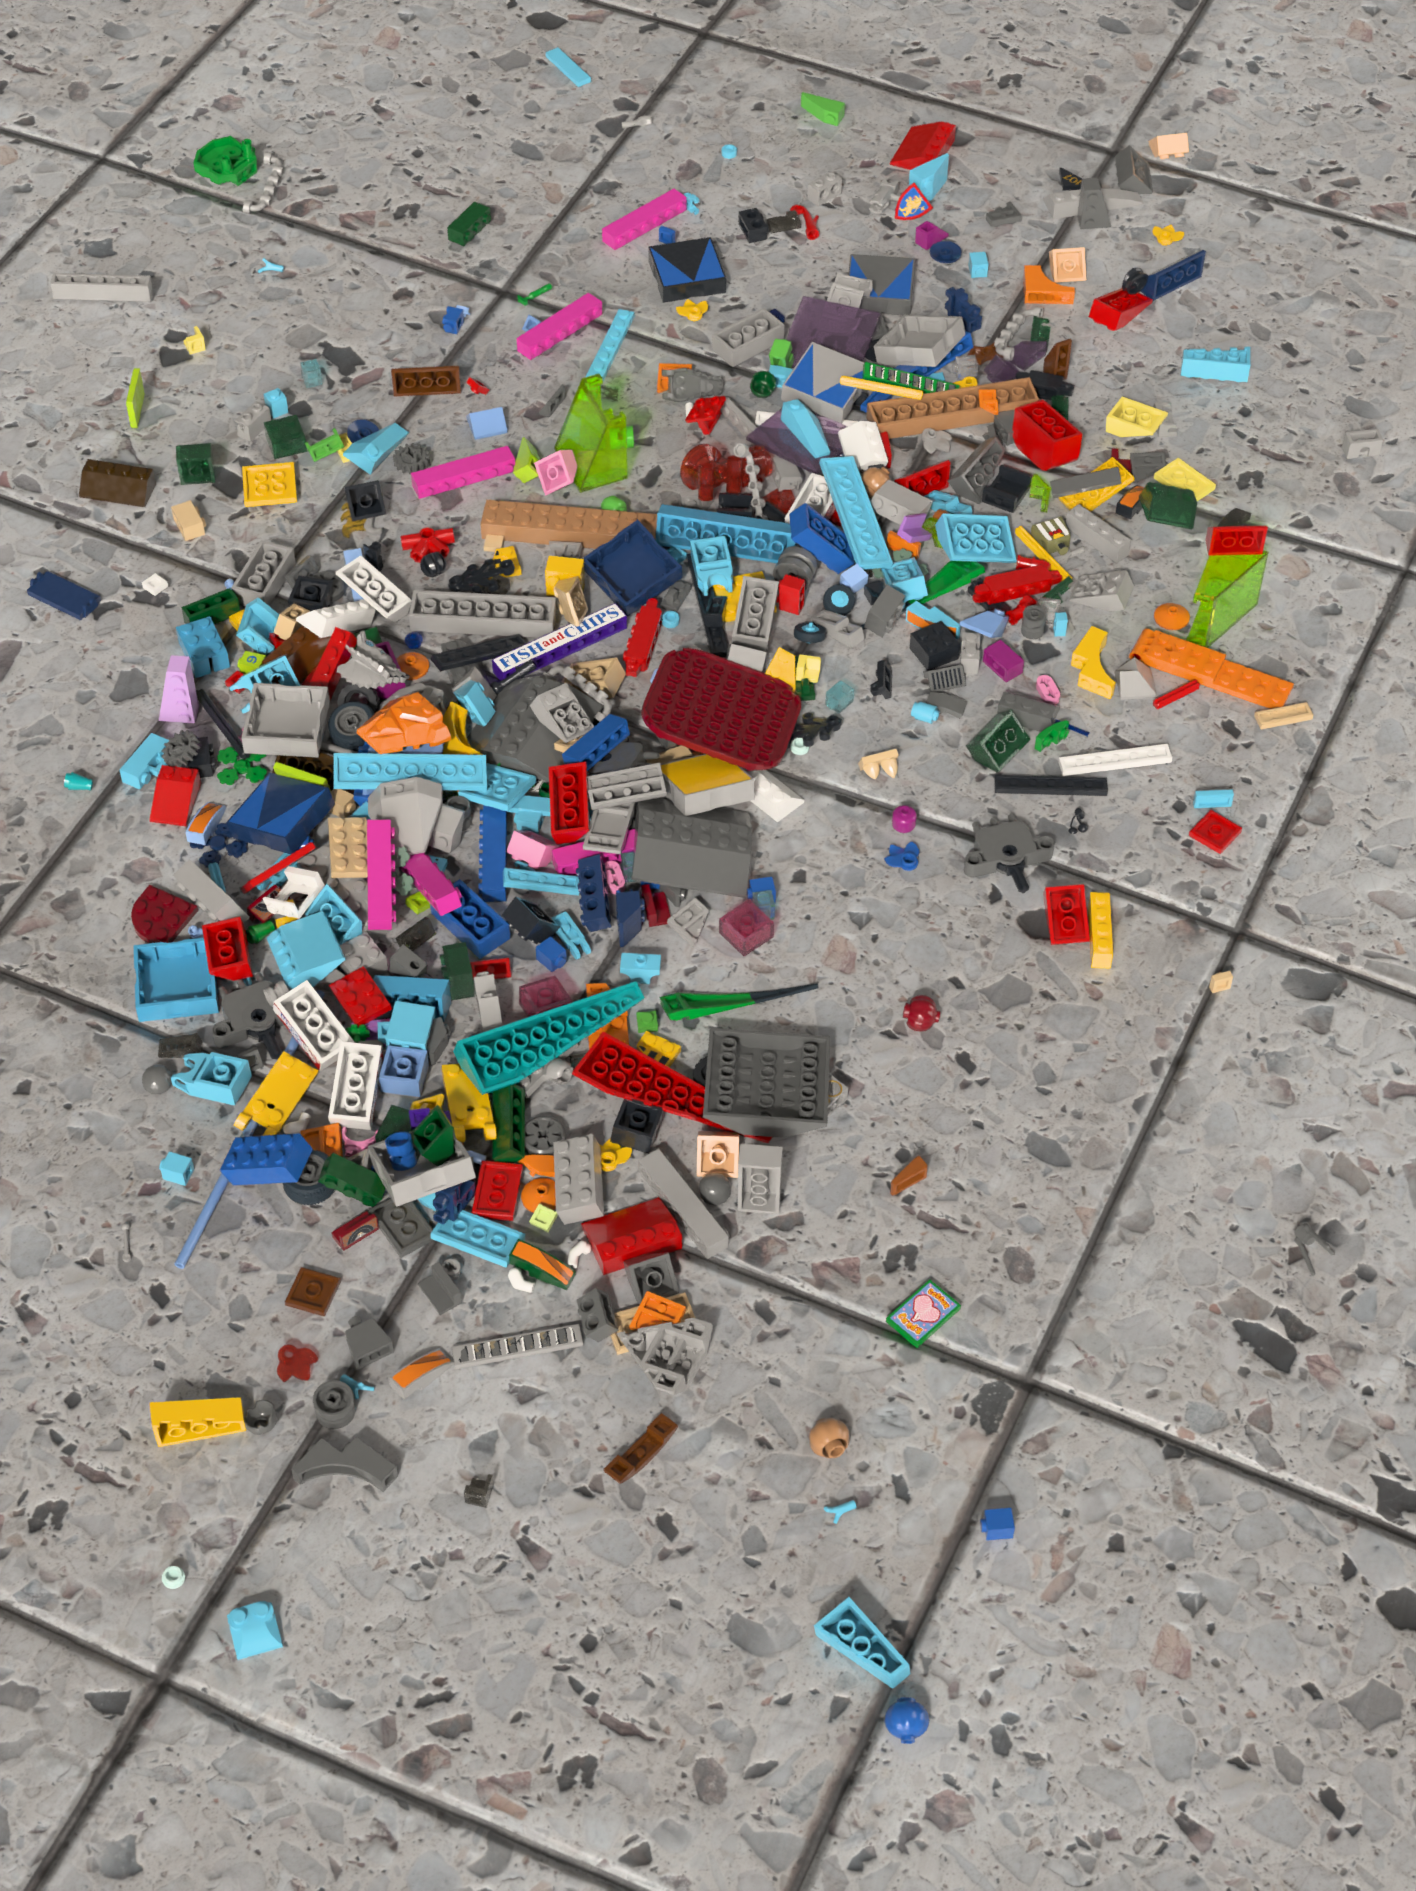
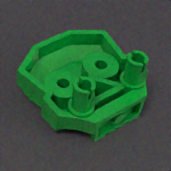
(226, 160)

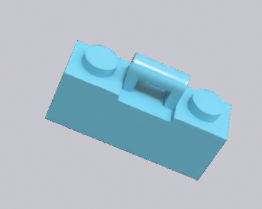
(144, 762)

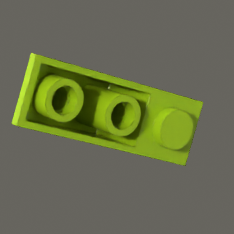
(524, 465)

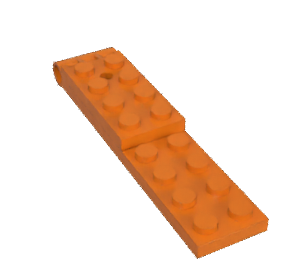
(1209, 669)

